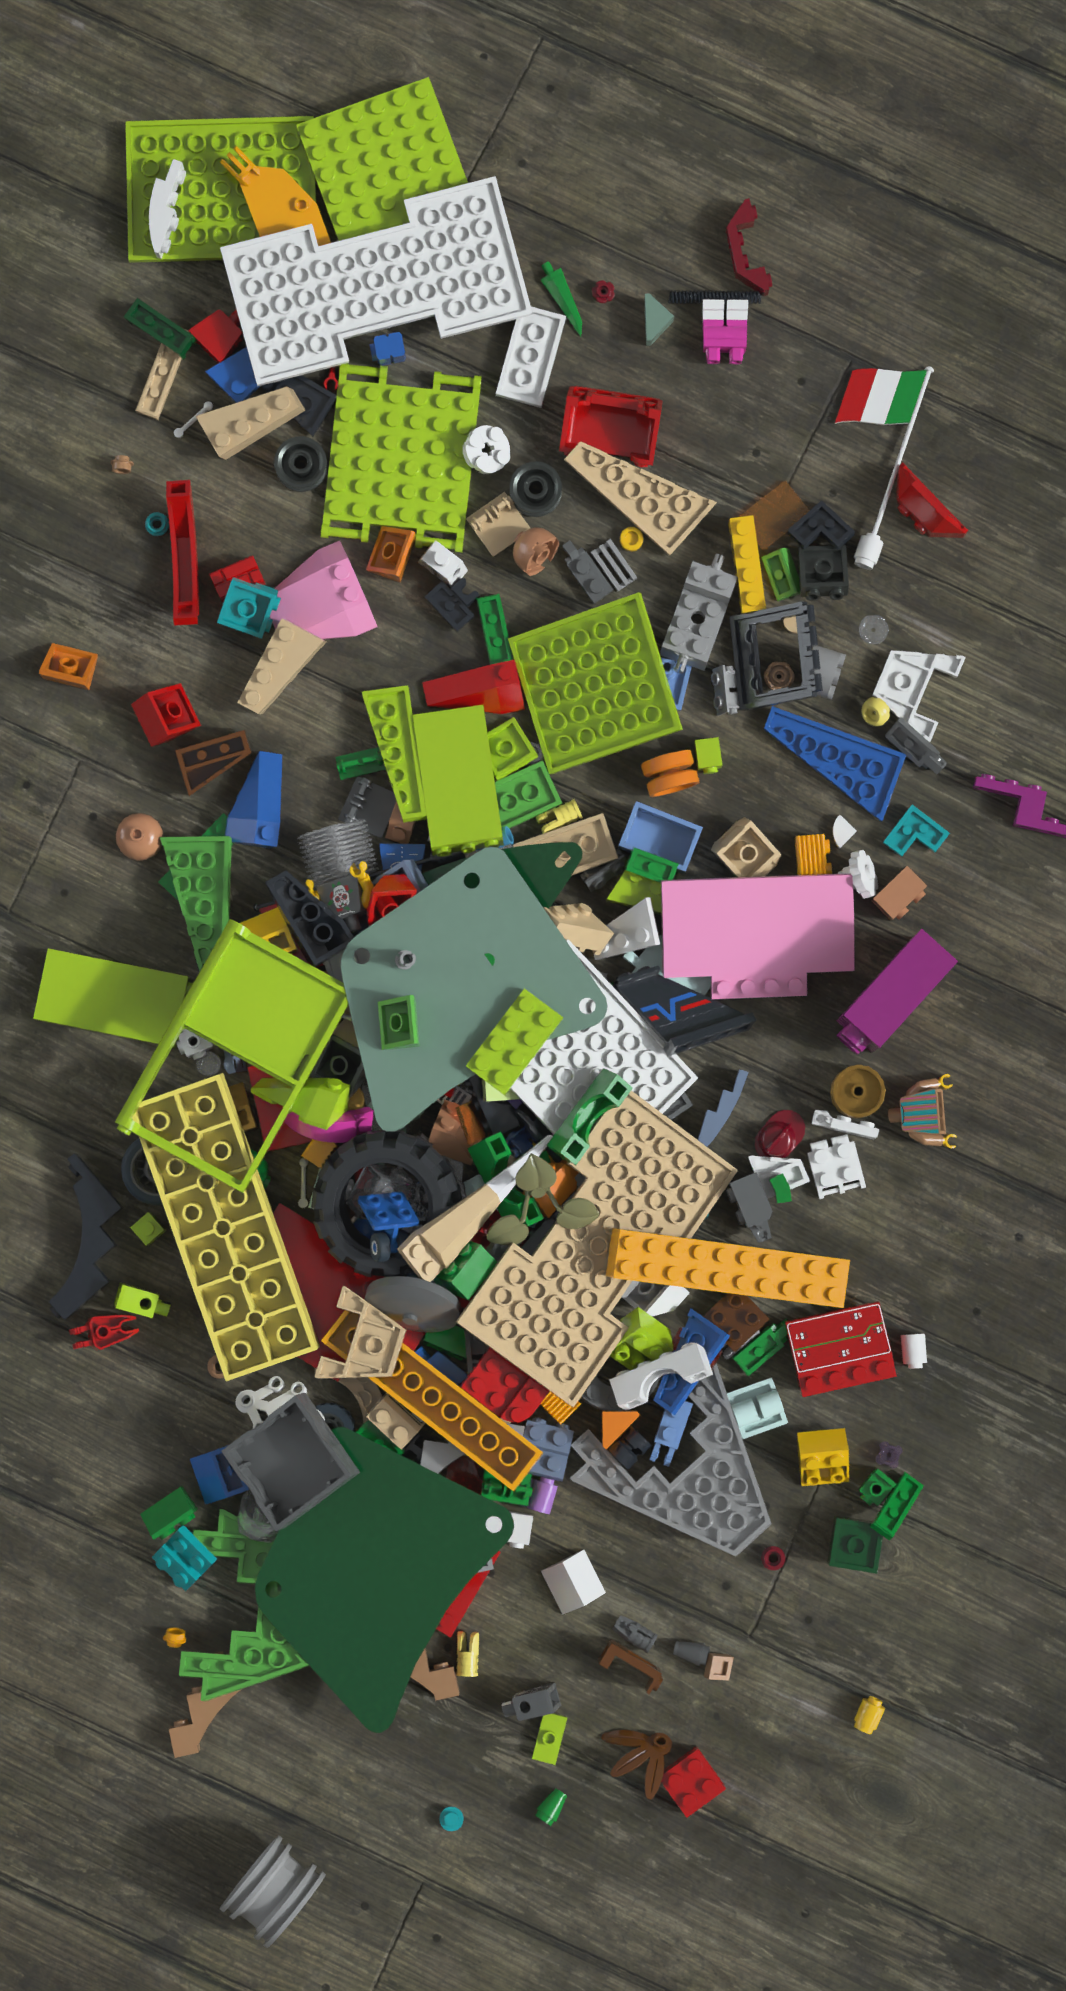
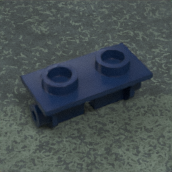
(519, 1142)

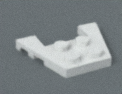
(905, 681)

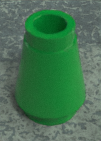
(551, 1807)

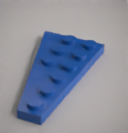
(850, 763)

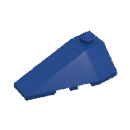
(258, 804)

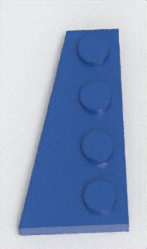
(235, 376)
(673, 1388)

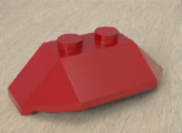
(925, 508)

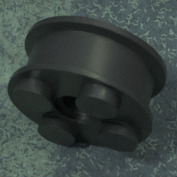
(540, 474)
(300, 479)

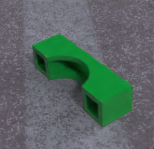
(572, 1137)
(491, 1159)

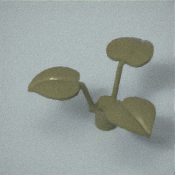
(536, 1179)

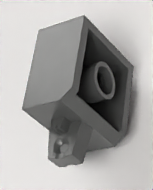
(752, 1205)

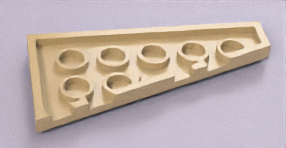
(650, 502)

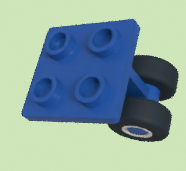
(387, 1213)

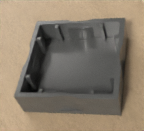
(290, 1461)

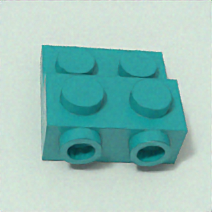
(249, 607)
(184, 1558)

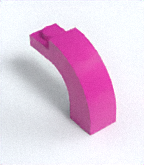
(344, 1129)

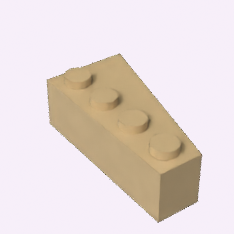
(247, 421)
(280, 663)

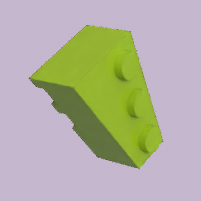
(633, 889)

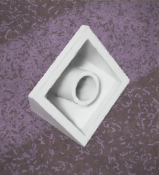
(573, 1582)

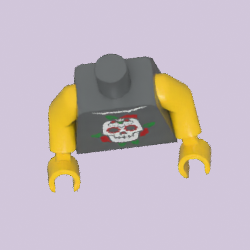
(347, 896)

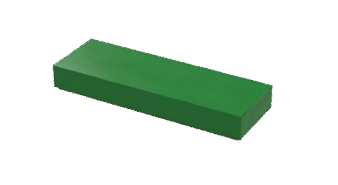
(494, 629)
(897, 1506)

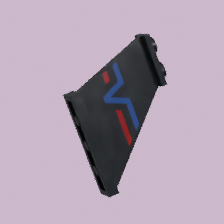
(679, 1013)

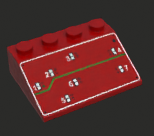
(840, 1349)

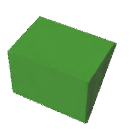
(398, 1023)

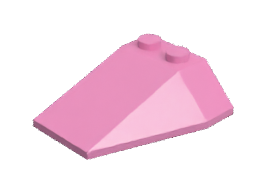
(325, 597)

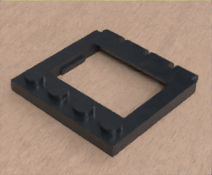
(748, 663)

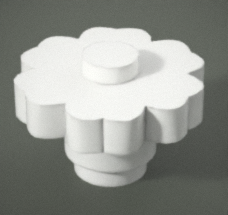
(863, 874)

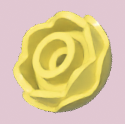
(880, 707)

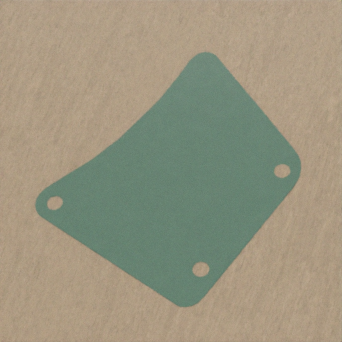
(454, 982)

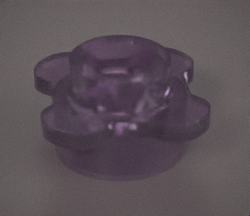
(895, 1452)

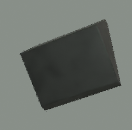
(341, 1062)

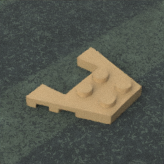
(373, 1346)

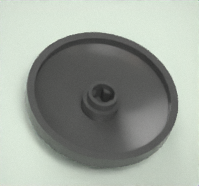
(414, 1303)

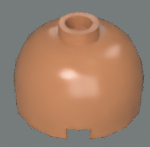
(533, 548)
(139, 836)

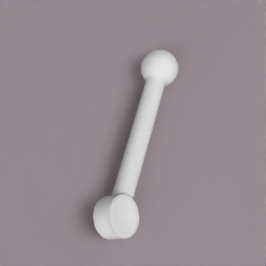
(179, 432)
(303, 1201)

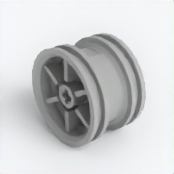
(273, 1891)

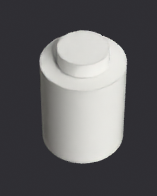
(914, 1350)

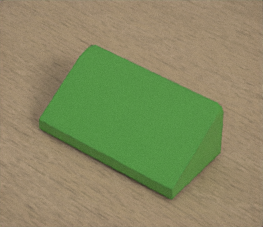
(782, 573)

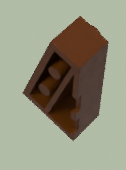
(210, 758)

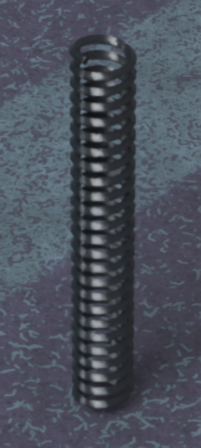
(693, 296)

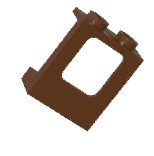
(615, 1649)

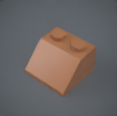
(449, 1136)

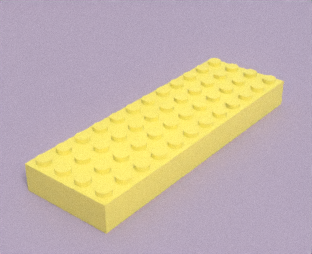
(225, 1234)

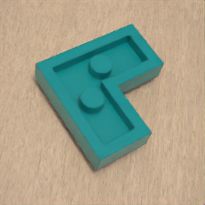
(915, 826)

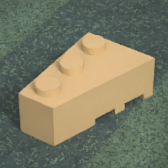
(580, 926)

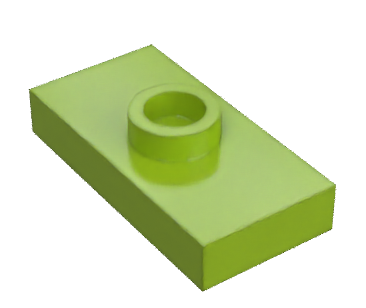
(549, 1738)

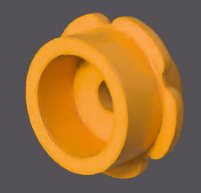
(174, 1637)

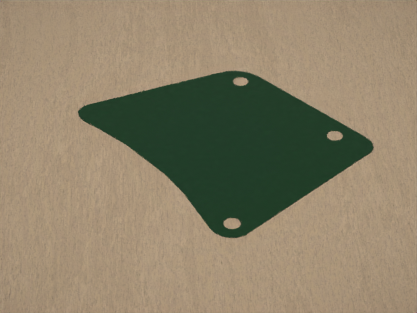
(376, 1574)

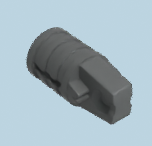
(635, 1633)

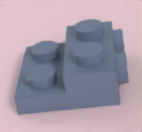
(555, 1445)

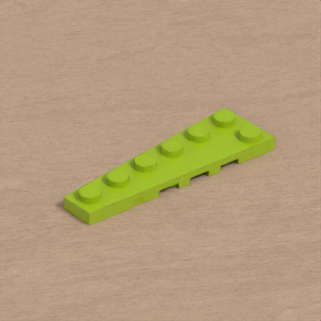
(395, 735)

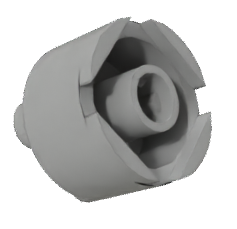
(829, 672)

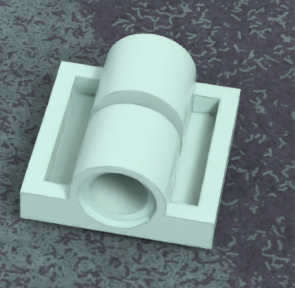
(757, 1408)

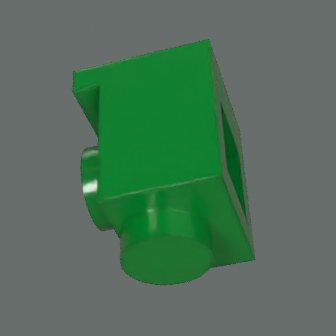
(876, 1478)

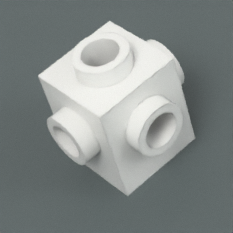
(196, 1051)

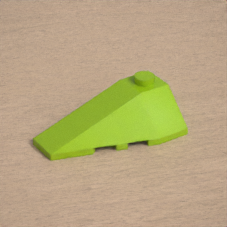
(318, 1103)

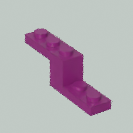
(1029, 805)

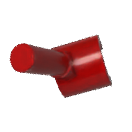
(331, 376)

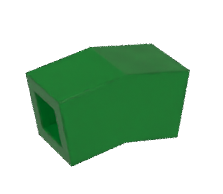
(781, 1189)

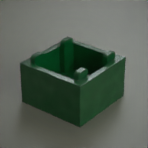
(854, 1545)

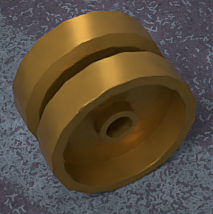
(843, 1091)

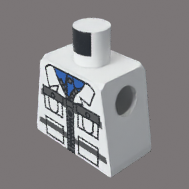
(443, 564)

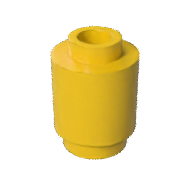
(869, 1715)

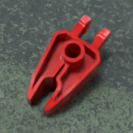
(100, 1331)

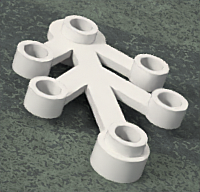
(256, 1402)

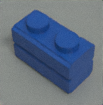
(388, 349)

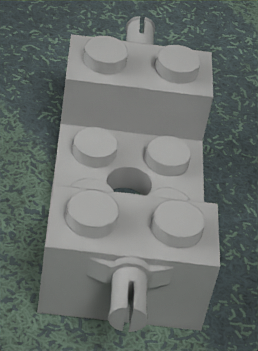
(704, 593)

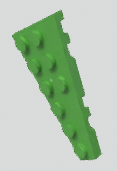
(202, 886)

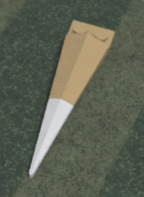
(443, 1238)

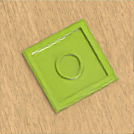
(509, 748)

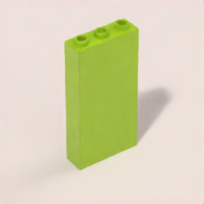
(458, 780)
(109, 996)

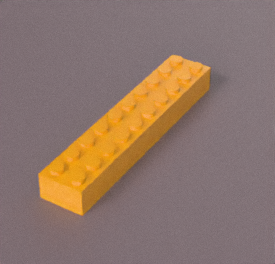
(727, 1268)
(447, 1409)

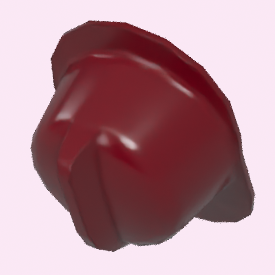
(780, 1134)

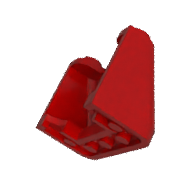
(612, 423)

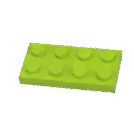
(514, 1042)

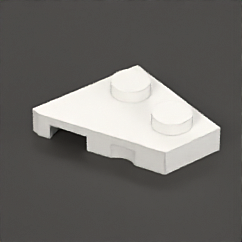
(772, 1166)

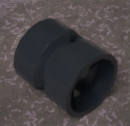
(628, 1447)

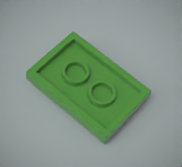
(525, 795)

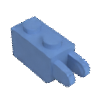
(670, 1431)

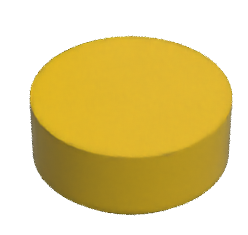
(631, 539)

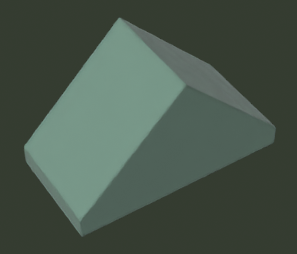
(656, 319)

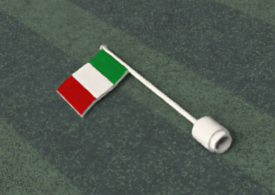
(882, 399)

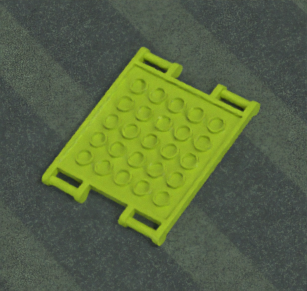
(400, 457)

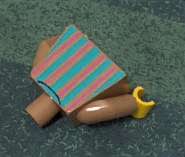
(923, 1112)

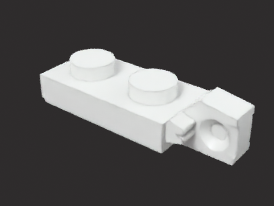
(844, 1124)

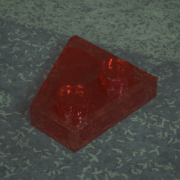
(465, 1473)

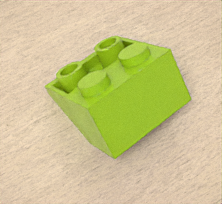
(643, 1340)

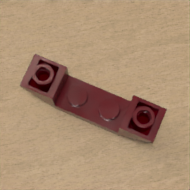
(754, 278)

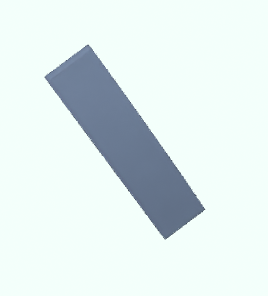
(715, 1120)

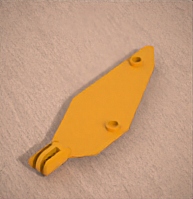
(276, 199)

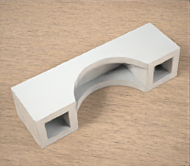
(633, 1386)

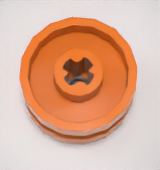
(669, 773)

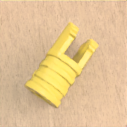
(564, 813)
(467, 1660)

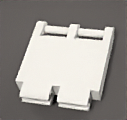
(835, 1165)

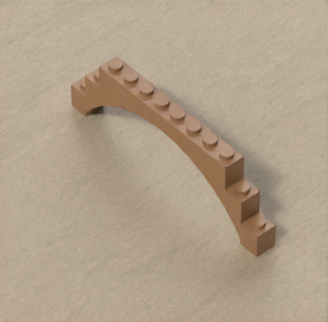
(187, 1735)

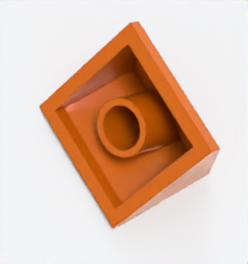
(391, 552)
(69, 666)
(615, 1423)

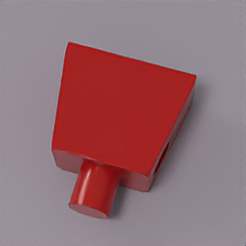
(219, 334)

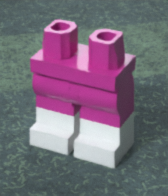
(724, 338)

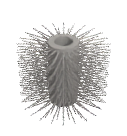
(337, 851)

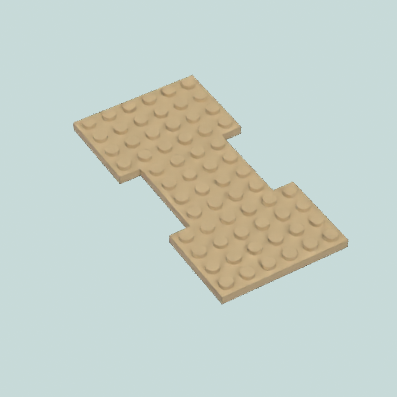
(556, 1306)

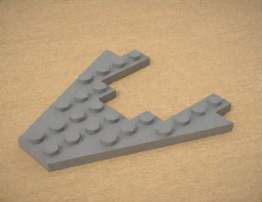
(711, 1499)

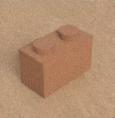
(899, 894)

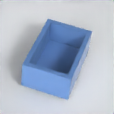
(660, 835)

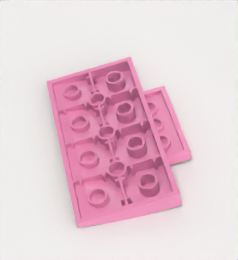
(757, 932)

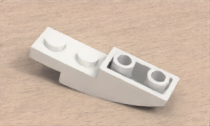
(162, 217)

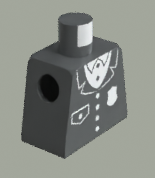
(542, 1701)

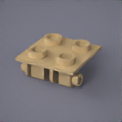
(498, 523)

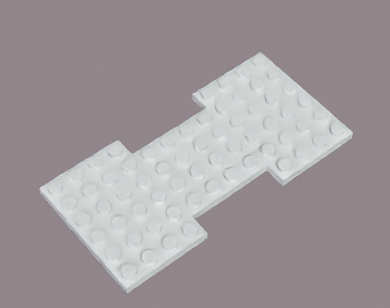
(308, 298)

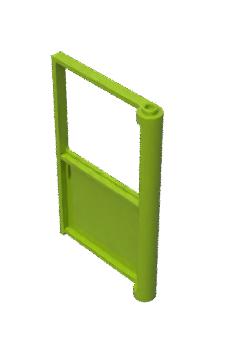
(257, 1008)

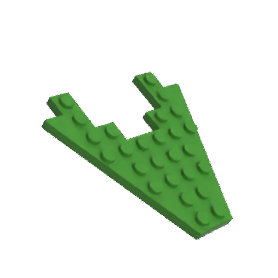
(252, 1655)

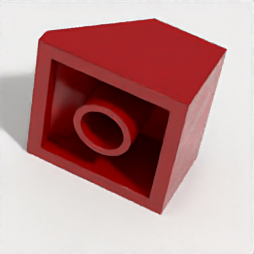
(165, 714)

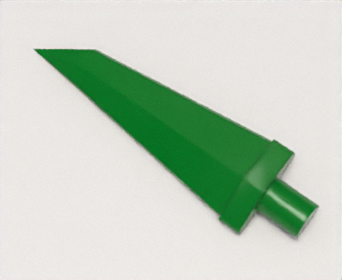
(559, 290)

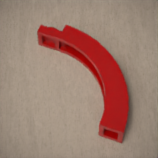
(183, 552)

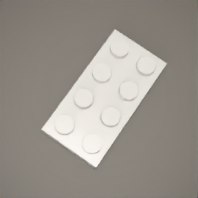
(531, 357)

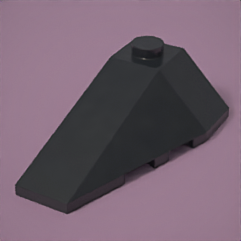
(312, 924)

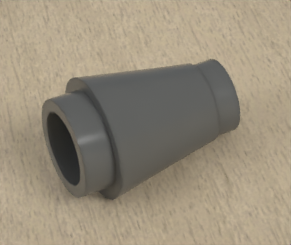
(692, 1651)

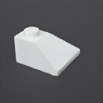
(656, 1298)

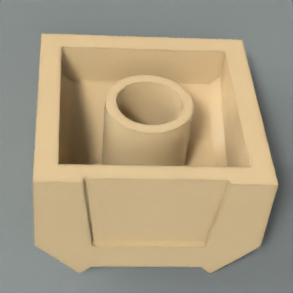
(746, 850)

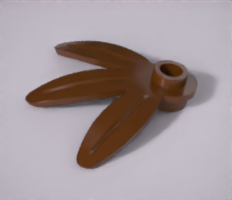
(647, 1749)

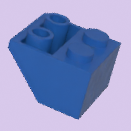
(216, 1476)

